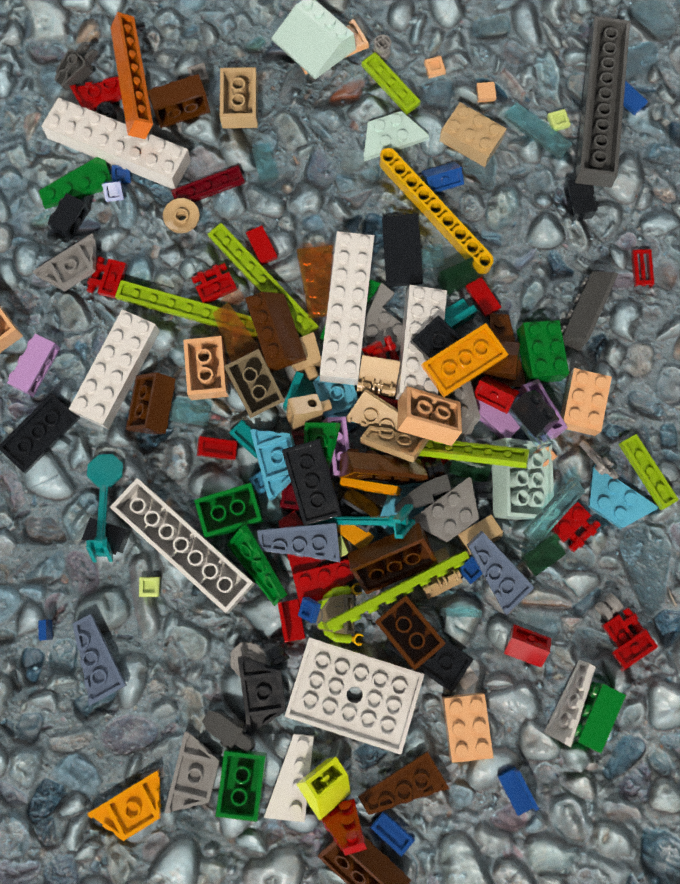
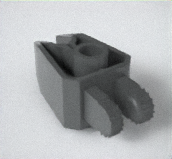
(75, 66)
(228, 730)

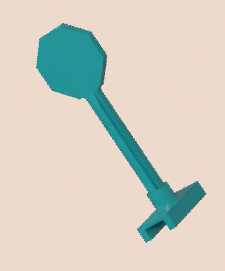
(104, 473)
(400, 522)

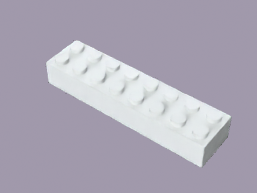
(109, 140)
(346, 308)
(182, 545)

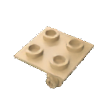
(378, 375)
(445, 582)

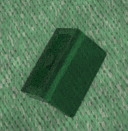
(457, 276)
(475, 471)
(543, 555)

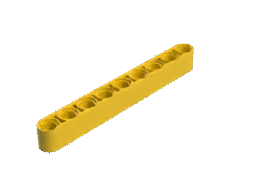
(433, 202)

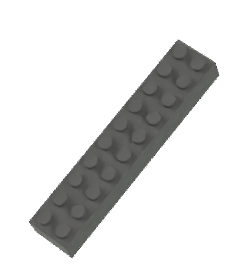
(603, 102)

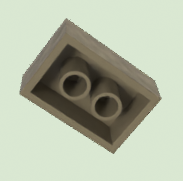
(254, 383)

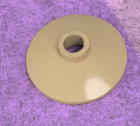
(177, 209)

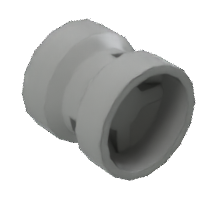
(382, 46)
(608, 606)

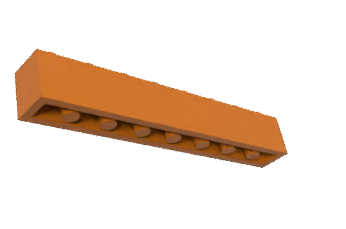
(131, 76)

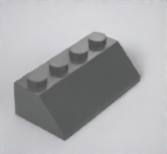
(587, 308)

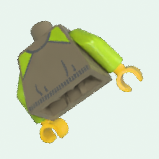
(333, 604)

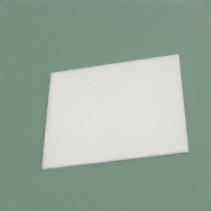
(468, 678)

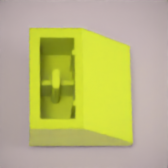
(325, 786)

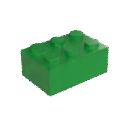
(542, 351)
(228, 511)
(598, 716)
(241, 784)

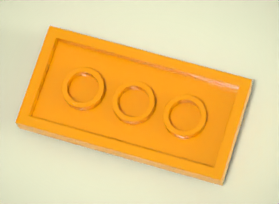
(464, 360)

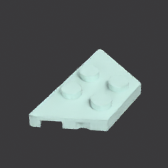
(393, 132)

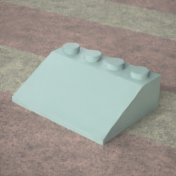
(314, 38)
(522, 491)

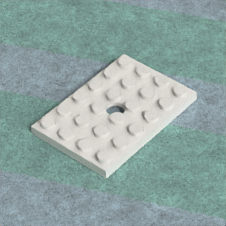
(386, 703)

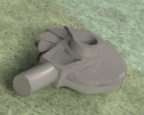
(603, 465)
(248, 650)

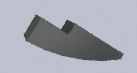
(424, 493)

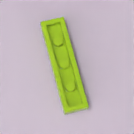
(390, 83)
(648, 472)

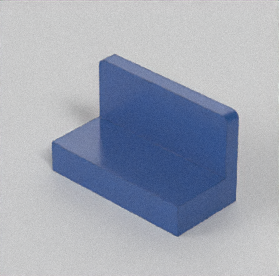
(444, 177)
(517, 791)

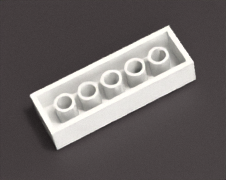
(420, 308)
(115, 369)

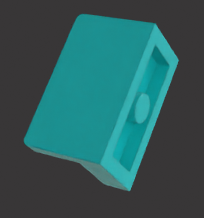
(459, 314)
(299, 387)

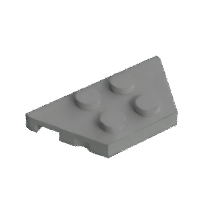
(70, 265)
(469, 409)
(450, 513)
(193, 775)

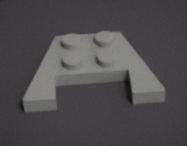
(380, 322)

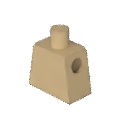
(312, 355)
(306, 409)

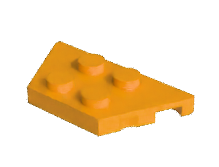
(132, 808)

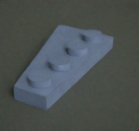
(312, 541)
(501, 575)
(97, 661)

